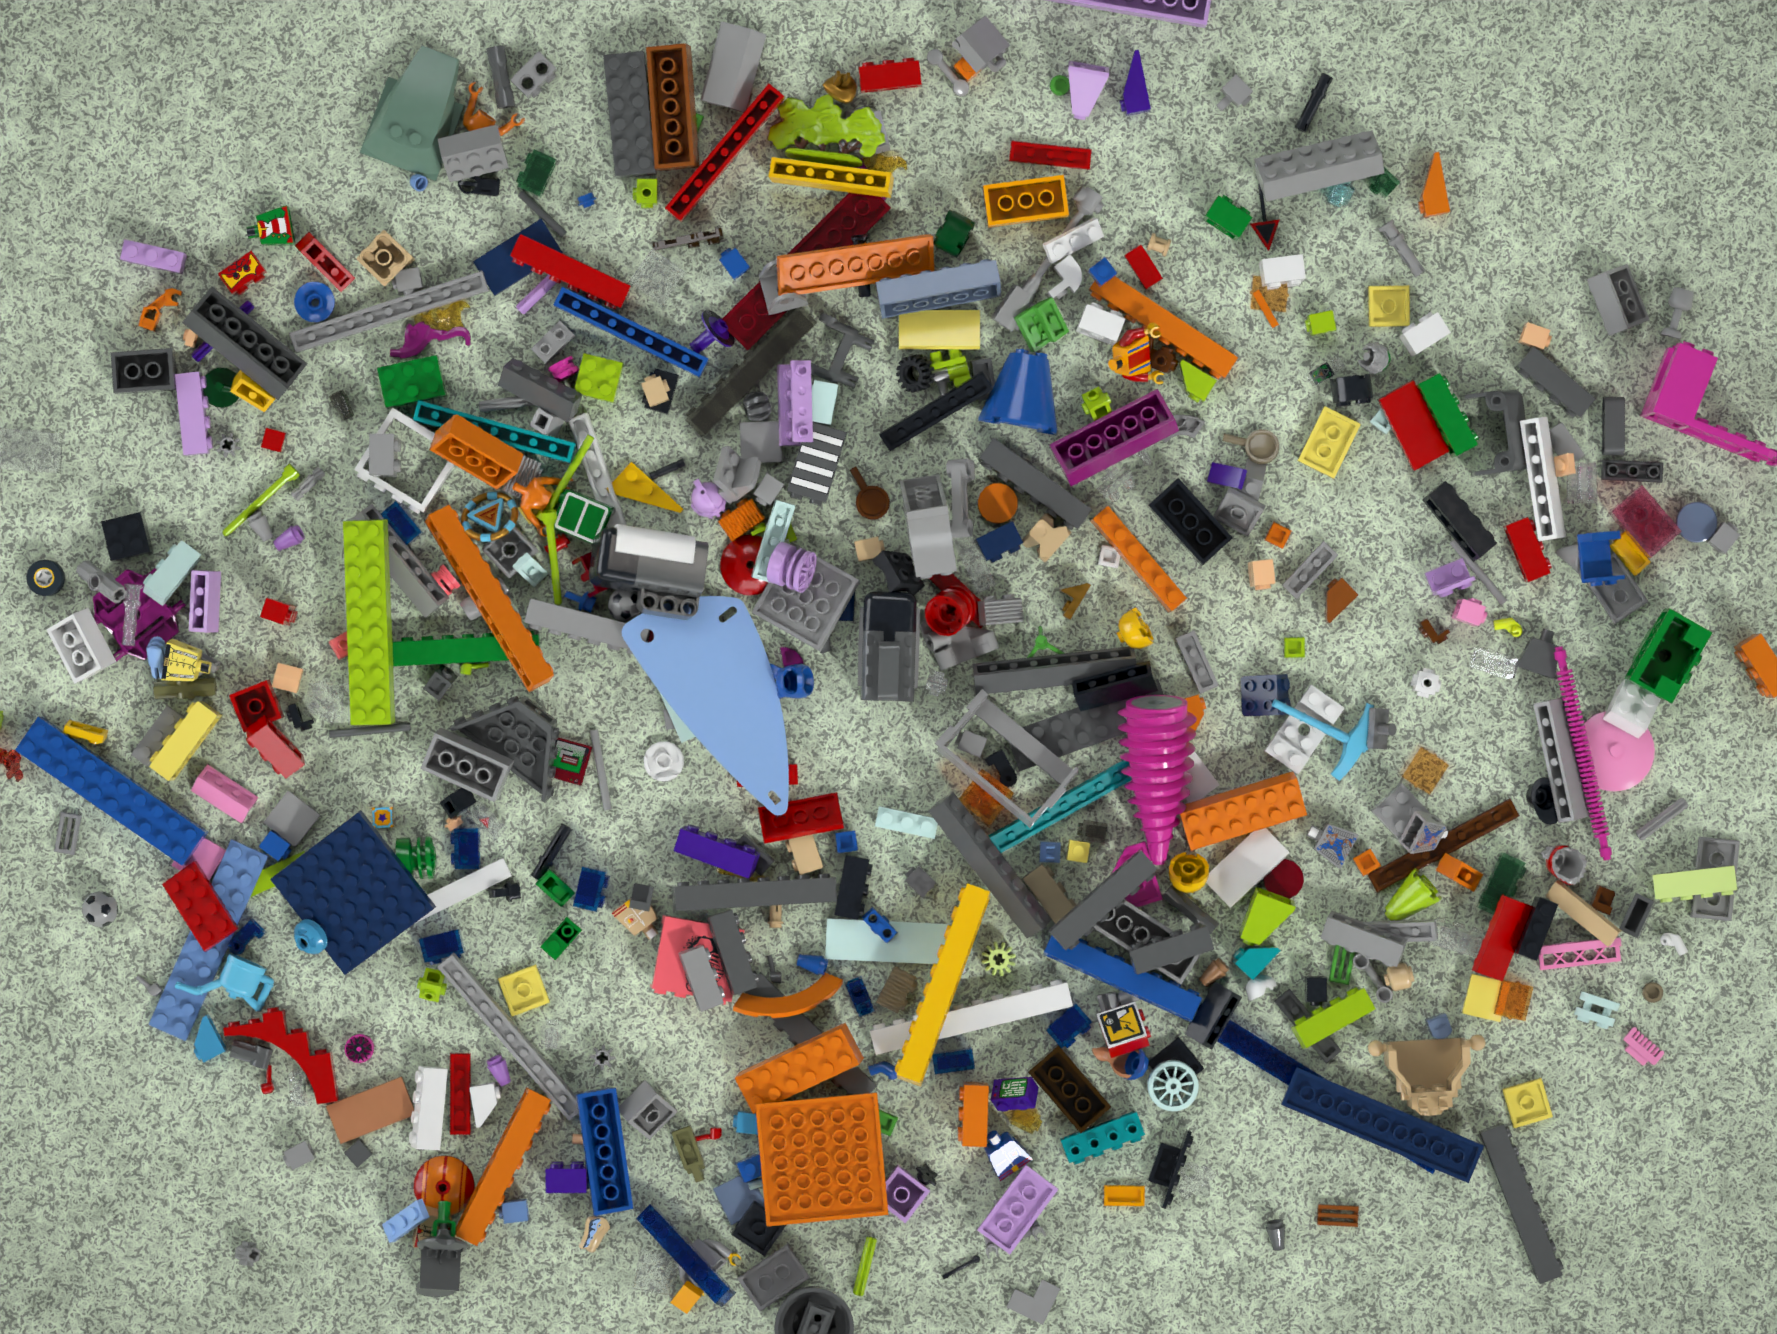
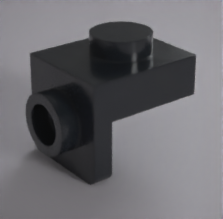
(294, 716)

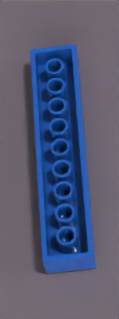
(111, 790)

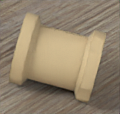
(1158, 244)

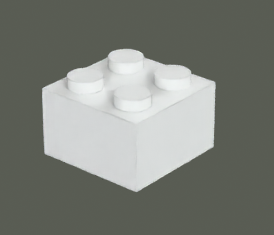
(1282, 270)
(1423, 335)
(1631, 709)

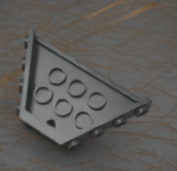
(520, 733)

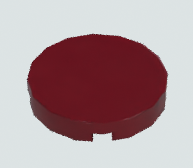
(1285, 879)

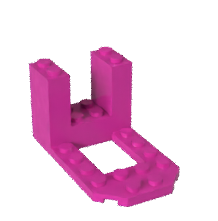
(1678, 394)

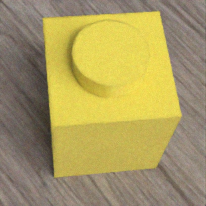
(1078, 851)

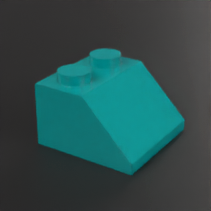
(1254, 959)

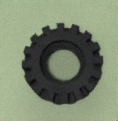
(924, 371)

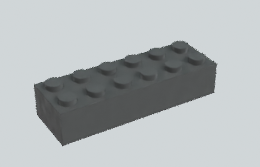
(629, 114)
(244, 343)

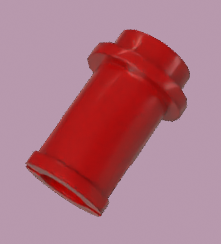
(561, 542)

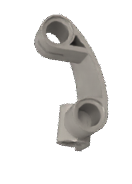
(959, 647)

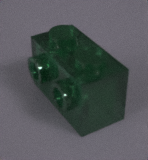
(536, 173)

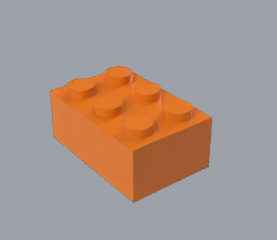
(1760, 663)
(973, 1114)

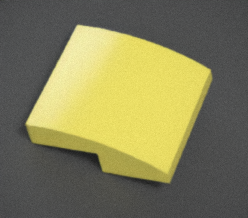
(1482, 997)

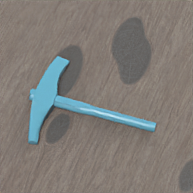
(1353, 742)

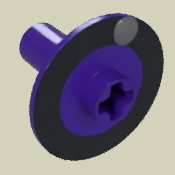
(715, 330)

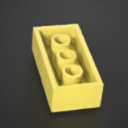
(185, 740)

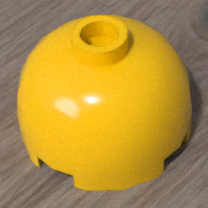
(1134, 630)
(1188, 872)

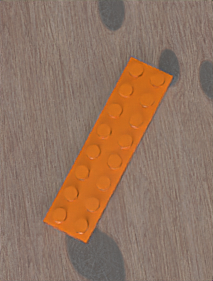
(854, 264)

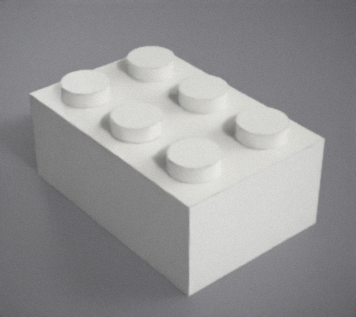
(1100, 324)
(81, 645)

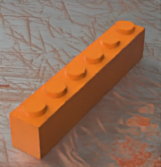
(1138, 559)

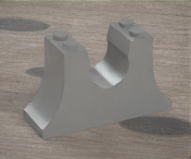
(928, 526)

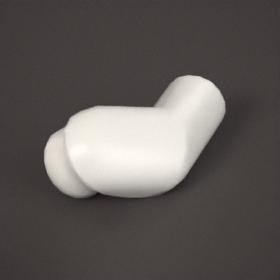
(1674, 940)

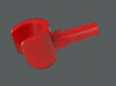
(268, 1087)
(715, 1133)

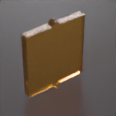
(1275, 298)
(1425, 770)
(1513, 1000)

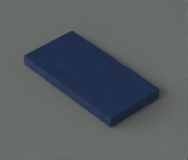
(498, 264)

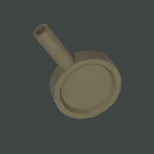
(1260, 445)

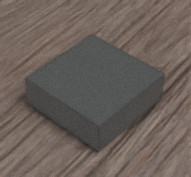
(358, 1153)

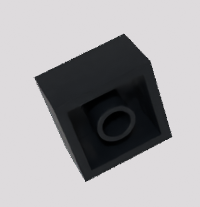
(127, 536)

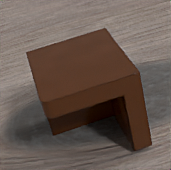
(1602, 899)

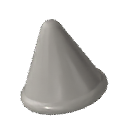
(1571, 556)

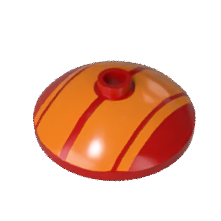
(446, 1171)

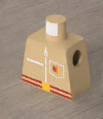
(636, 920)

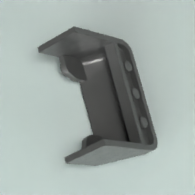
(1513, 408)

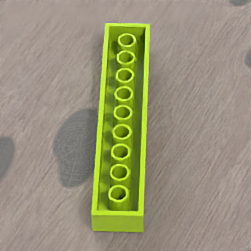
(369, 622)

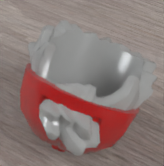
(1565, 863)

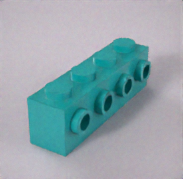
(1102, 1137)

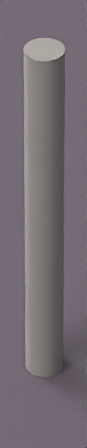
(1479, 573)
(600, 769)

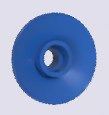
(304, 298)

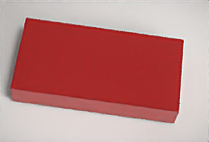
(1143, 267)

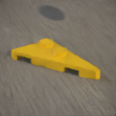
(638, 486)

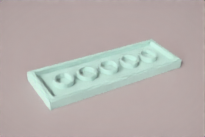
(856, 941)

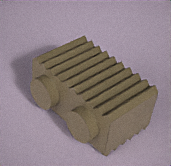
(896, 990)

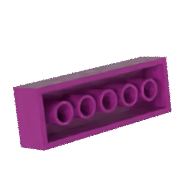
(1114, 437)

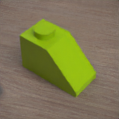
(1196, 381)

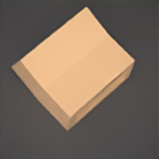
(287, 678)

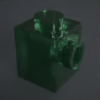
(1383, 183)

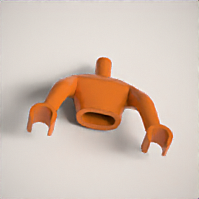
(481, 118)
(536, 497)

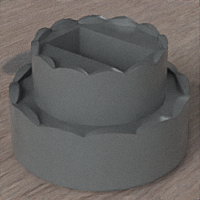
(801, 1306)

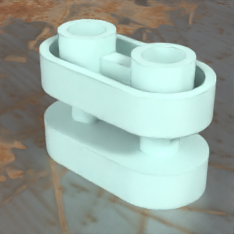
(1603, 1020)

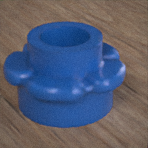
(586, 200)

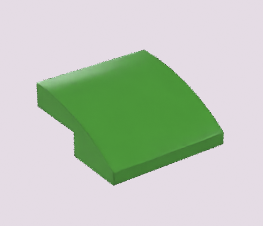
(1041, 324)

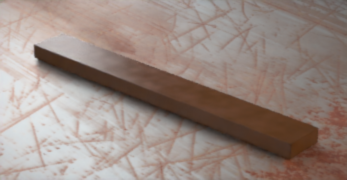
(1456, 838)

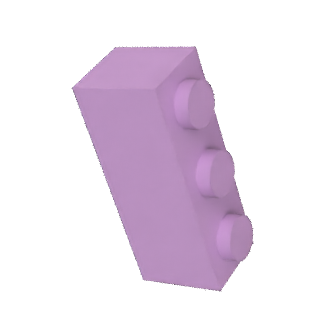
(153, 256)
(204, 601)

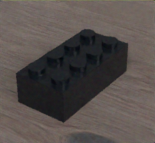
(1189, 521)

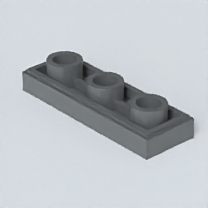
(1619, 471)

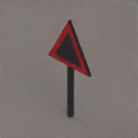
(1265, 229)

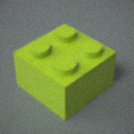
(599, 378)

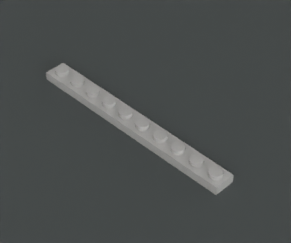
(389, 312)
(510, 1035)

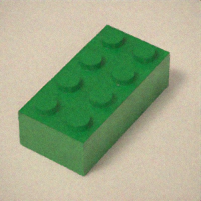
(1447, 415)

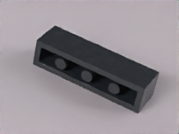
(1459, 521)
(1115, 686)

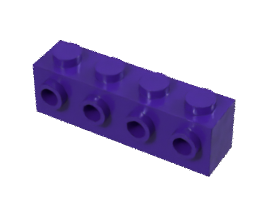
(717, 851)

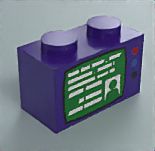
(1014, 1093)

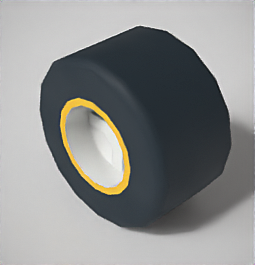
(39, 574)

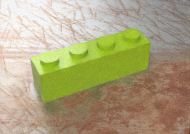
(1333, 1017)

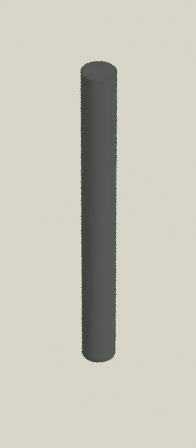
(369, 730)

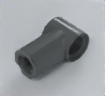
(256, 1055)

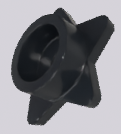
(926, 1176)

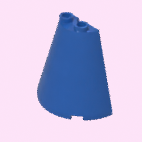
(1023, 394)

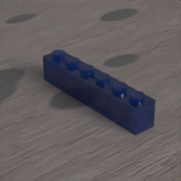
(686, 1255)

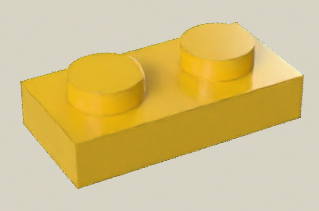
(80, 730)

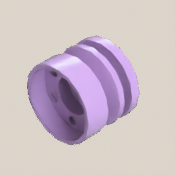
(791, 567)

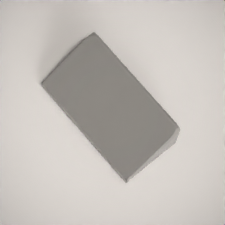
(1564, 443)

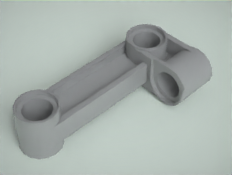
(961, 472)

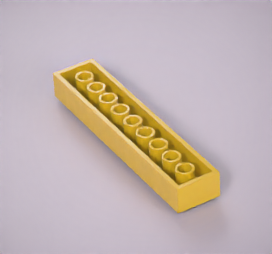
(943, 985)

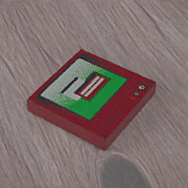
(571, 761)

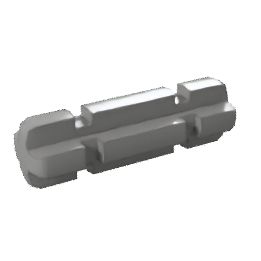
(307, 483)

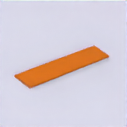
(1265, 308)

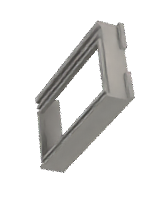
(1020, 740)

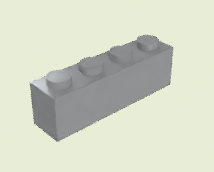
(1364, 939)

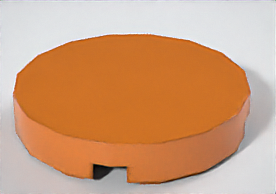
(997, 503)

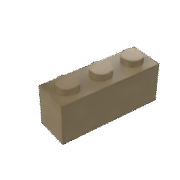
(1048, 892)

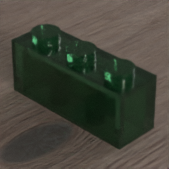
(1501, 882)

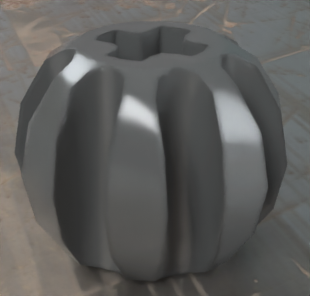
(757, 406)

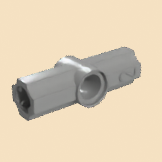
(101, 581)

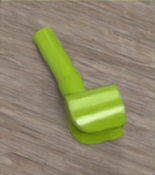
(467, 668)

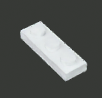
(1073, 240)

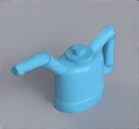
(240, 979)

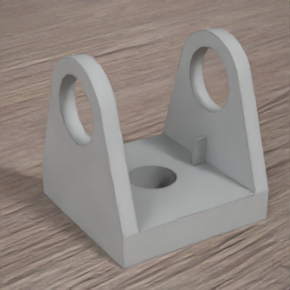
(769, 285)

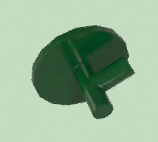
(219, 386)

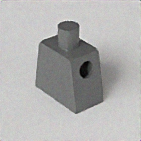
(1539, 655)

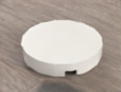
(670, 761)

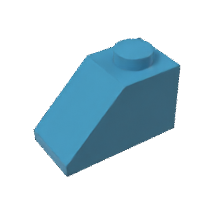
(208, 1041)

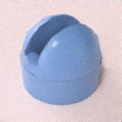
(418, 182)

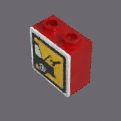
(1124, 1029)

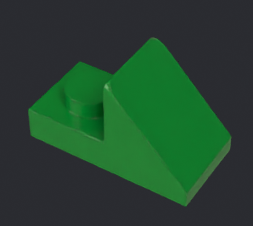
(555, 887)

